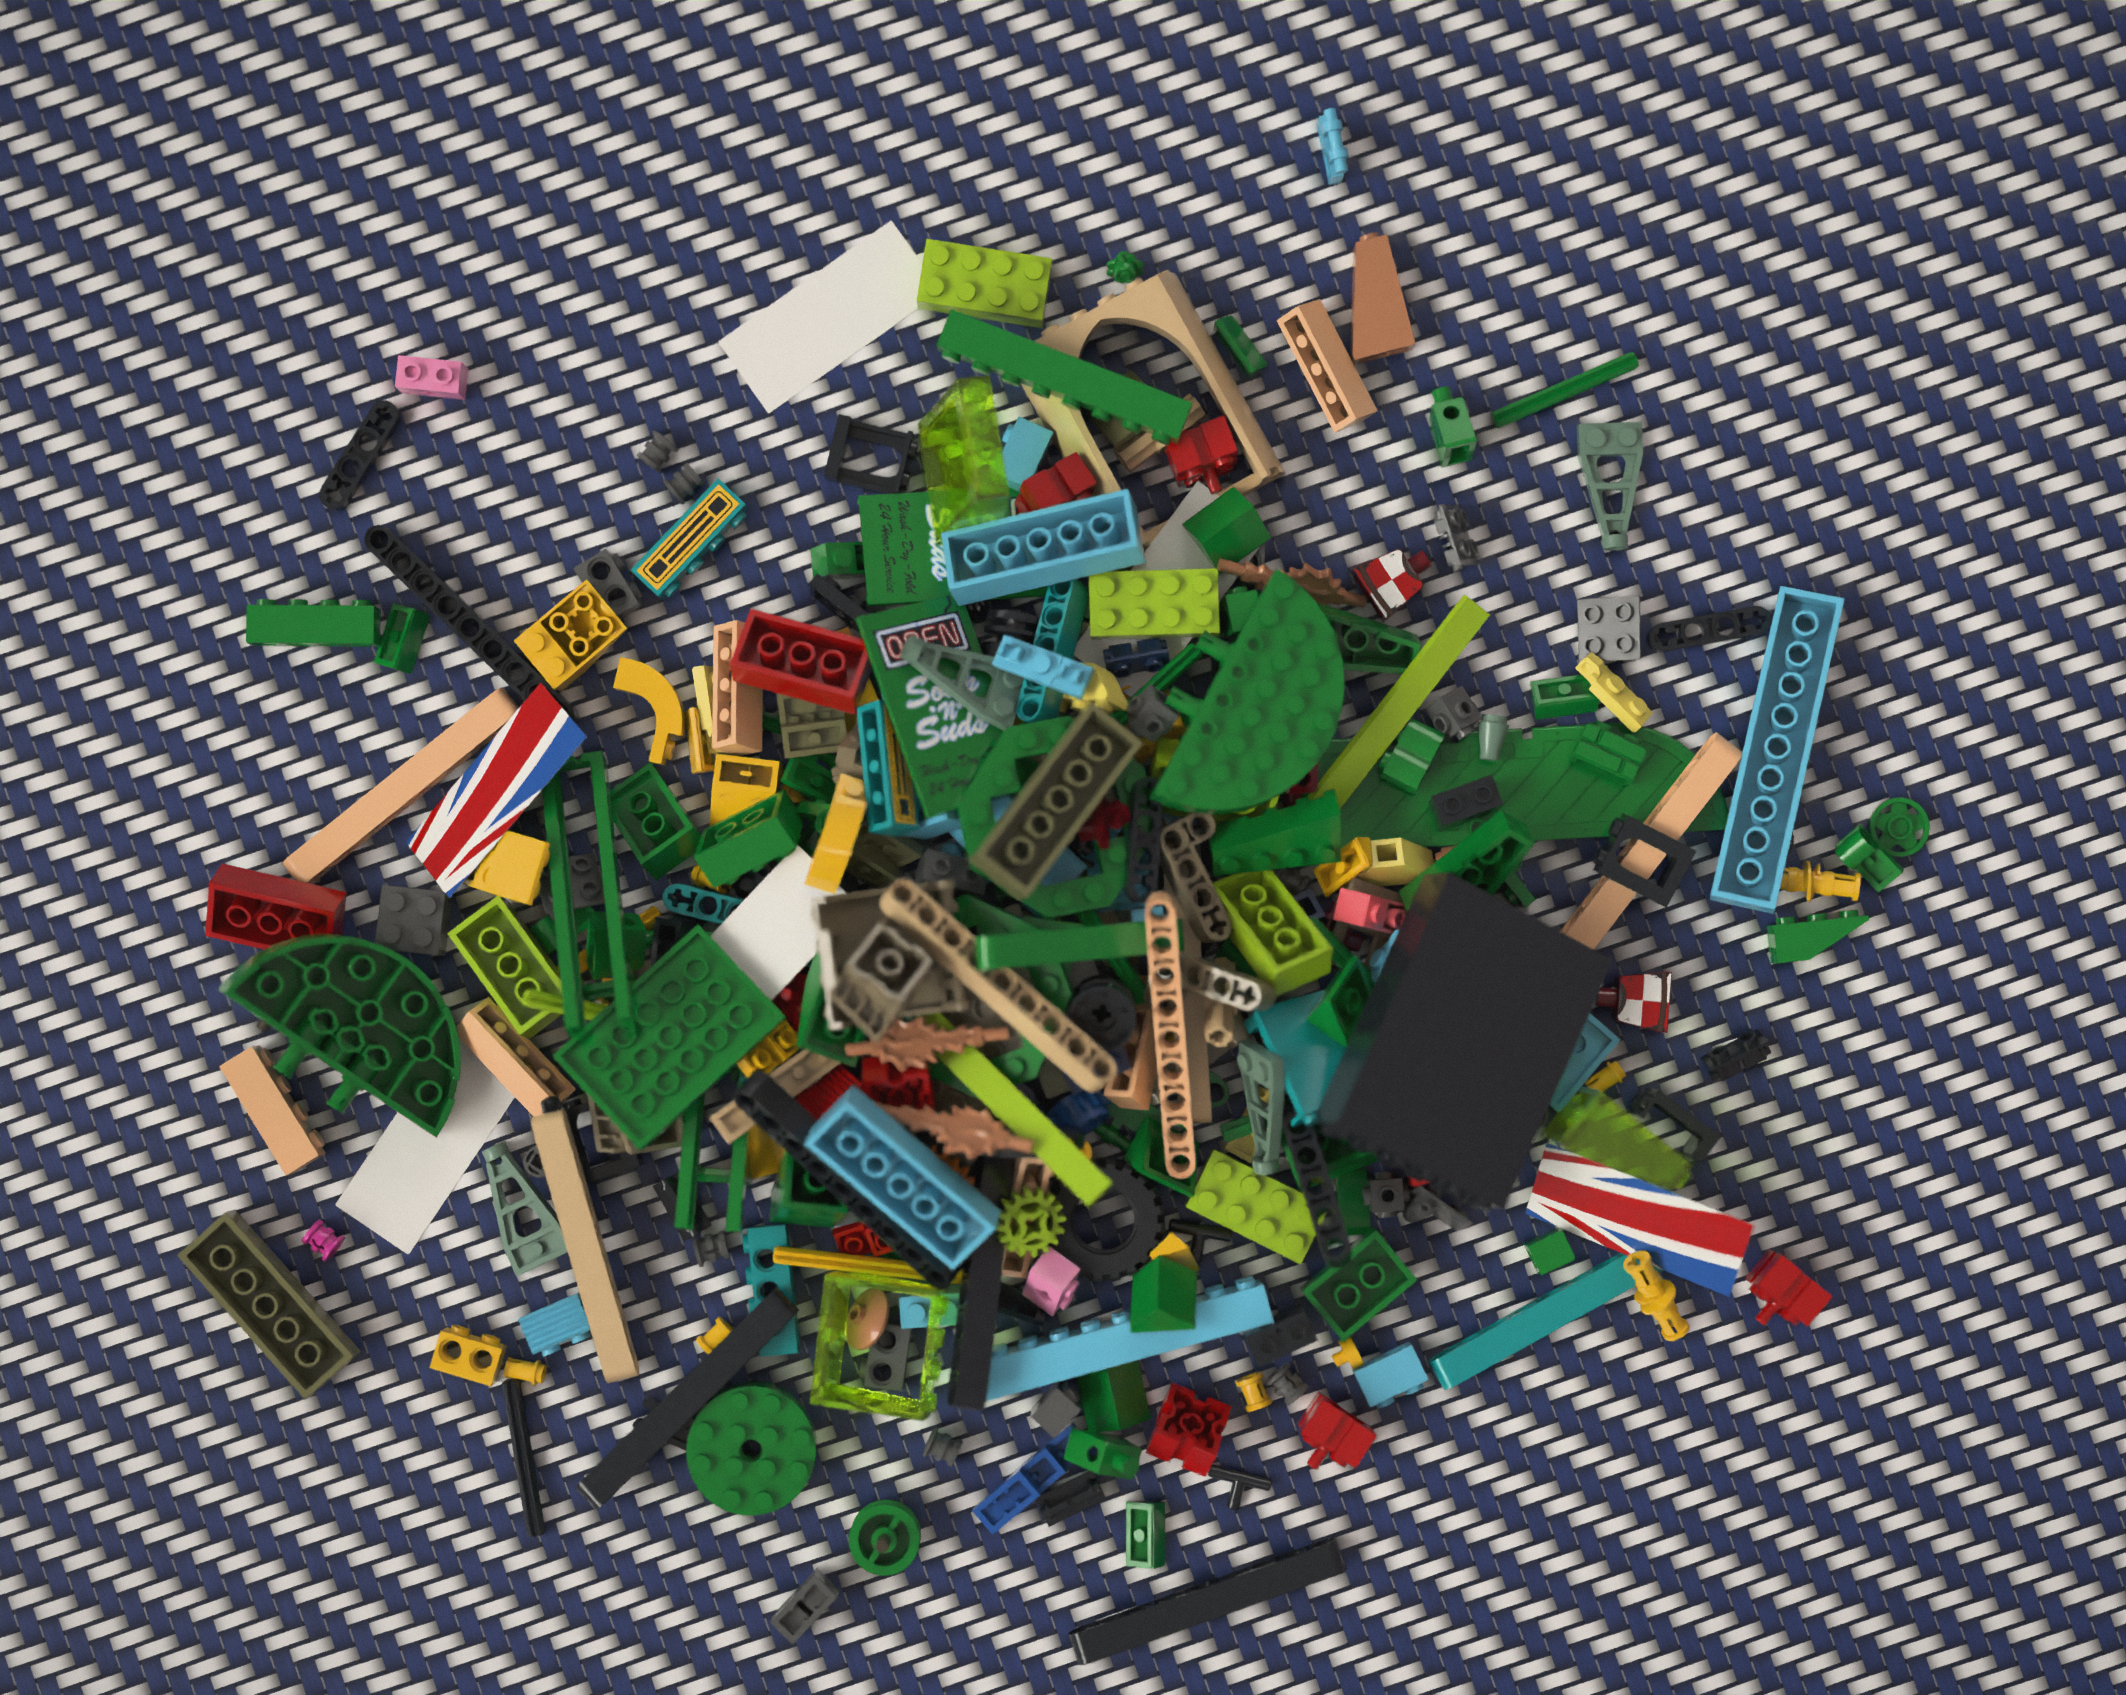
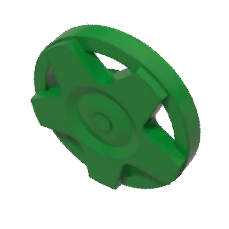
(1899, 826)

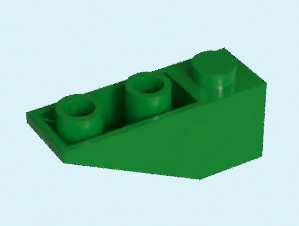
(838, 560)
(1804, 940)

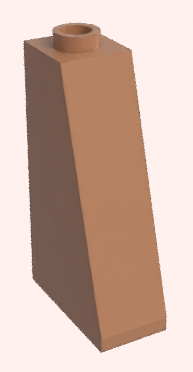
(1378, 307)

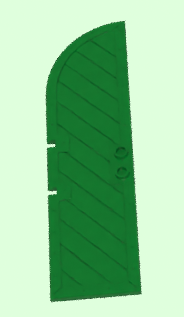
(1534, 784)

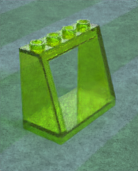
(963, 458)
(1609, 1135)
(831, 1340)

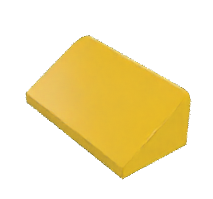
(699, 758)
(1355, 859)
(1176, 1251)

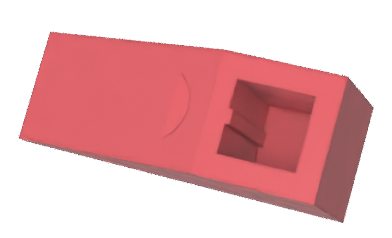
(1369, 911)

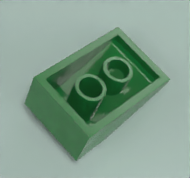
(653, 821)
(814, 1028)

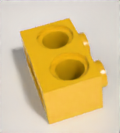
(467, 1363)

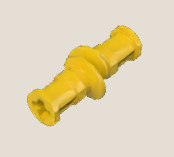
(1823, 883)
(1656, 1295)

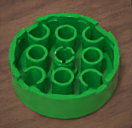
(757, 1481)

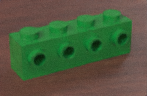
(313, 624)

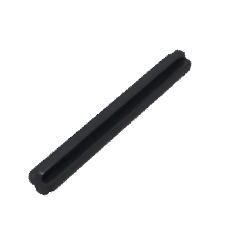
(523, 1457)

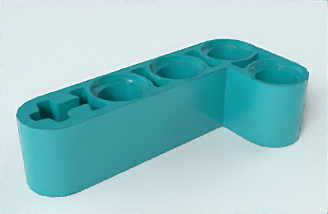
(725, 902)

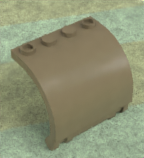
(847, 921)

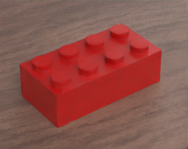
(801, 661)
(268, 908)

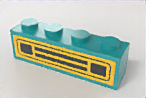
(690, 539)
(886, 776)

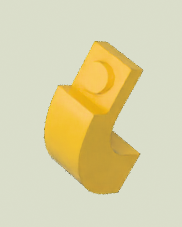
(646, 682)
(837, 834)

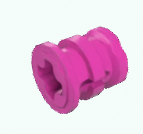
(323, 1240)

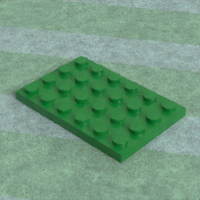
(691, 1028)

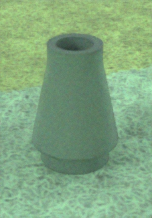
(1491, 736)

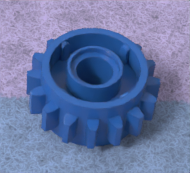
(1083, 1110)

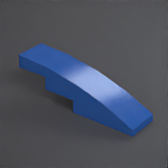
(1025, 1483)

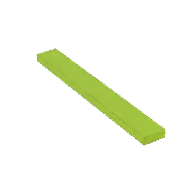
(1402, 700)
(1024, 1118)

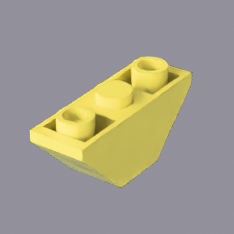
(1102, 691)
(1395, 862)

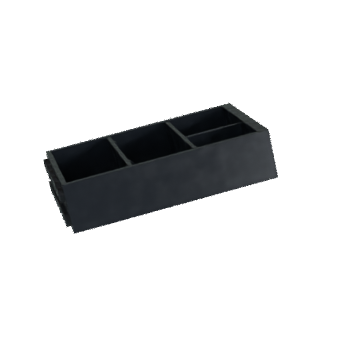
(1462, 1042)

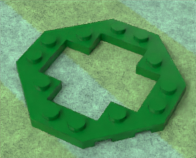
(1000, 778)
(1049, 981)

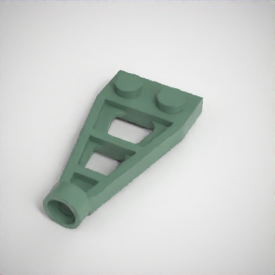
(1610, 440)
(1003, 692)
(1266, 1068)
(538, 1247)

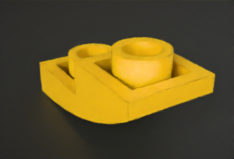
(771, 1051)

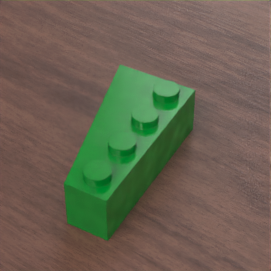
(1371, 644)
(1279, 838)
(1482, 857)

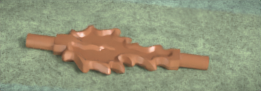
(1317, 583)
(915, 1042)
(964, 1131)

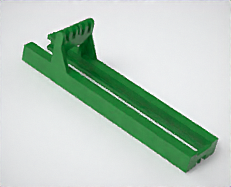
(572, 985)
(691, 1172)

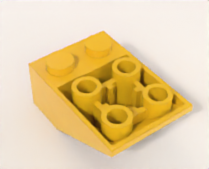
(571, 636)
(741, 783)
(512, 868)

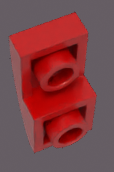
(859, 1240)

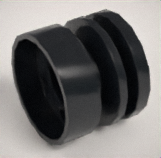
(1011, 622)
(1116, 1024)

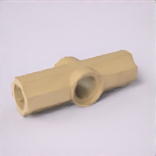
(1143, 447)
(1219, 1015)

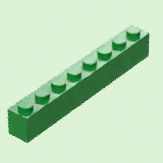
(1064, 377)

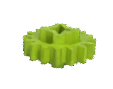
(1036, 1210)

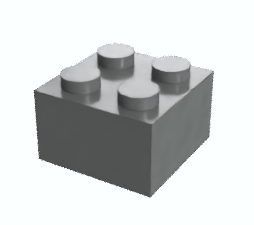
(413, 920)

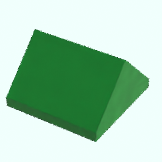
(1227, 528)
(1342, 1002)
(1148, 1157)
(1163, 1297)
(1114, 1398)

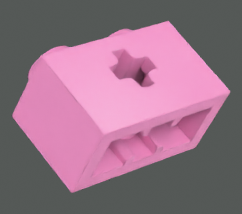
(431, 377)
(1052, 1282)

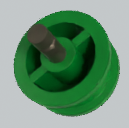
(885, 1537)

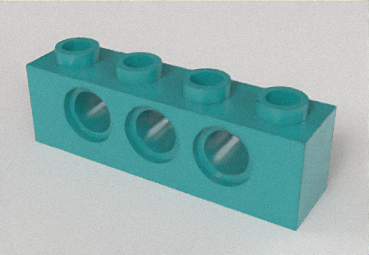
(758, 1239)

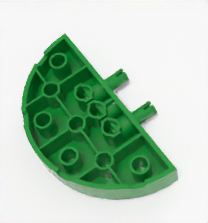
(1264, 710)
(362, 1016)

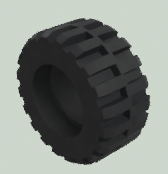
(1136, 1249)

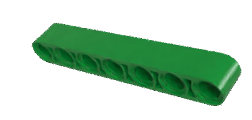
(1067, 945)

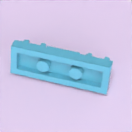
(1043, 667)

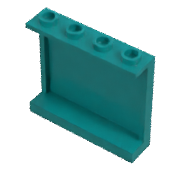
(1306, 1052)

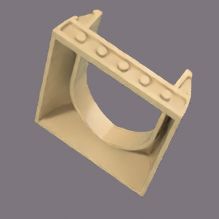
(1167, 310)

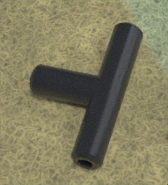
(1199, 1234)
(1239, 1481)

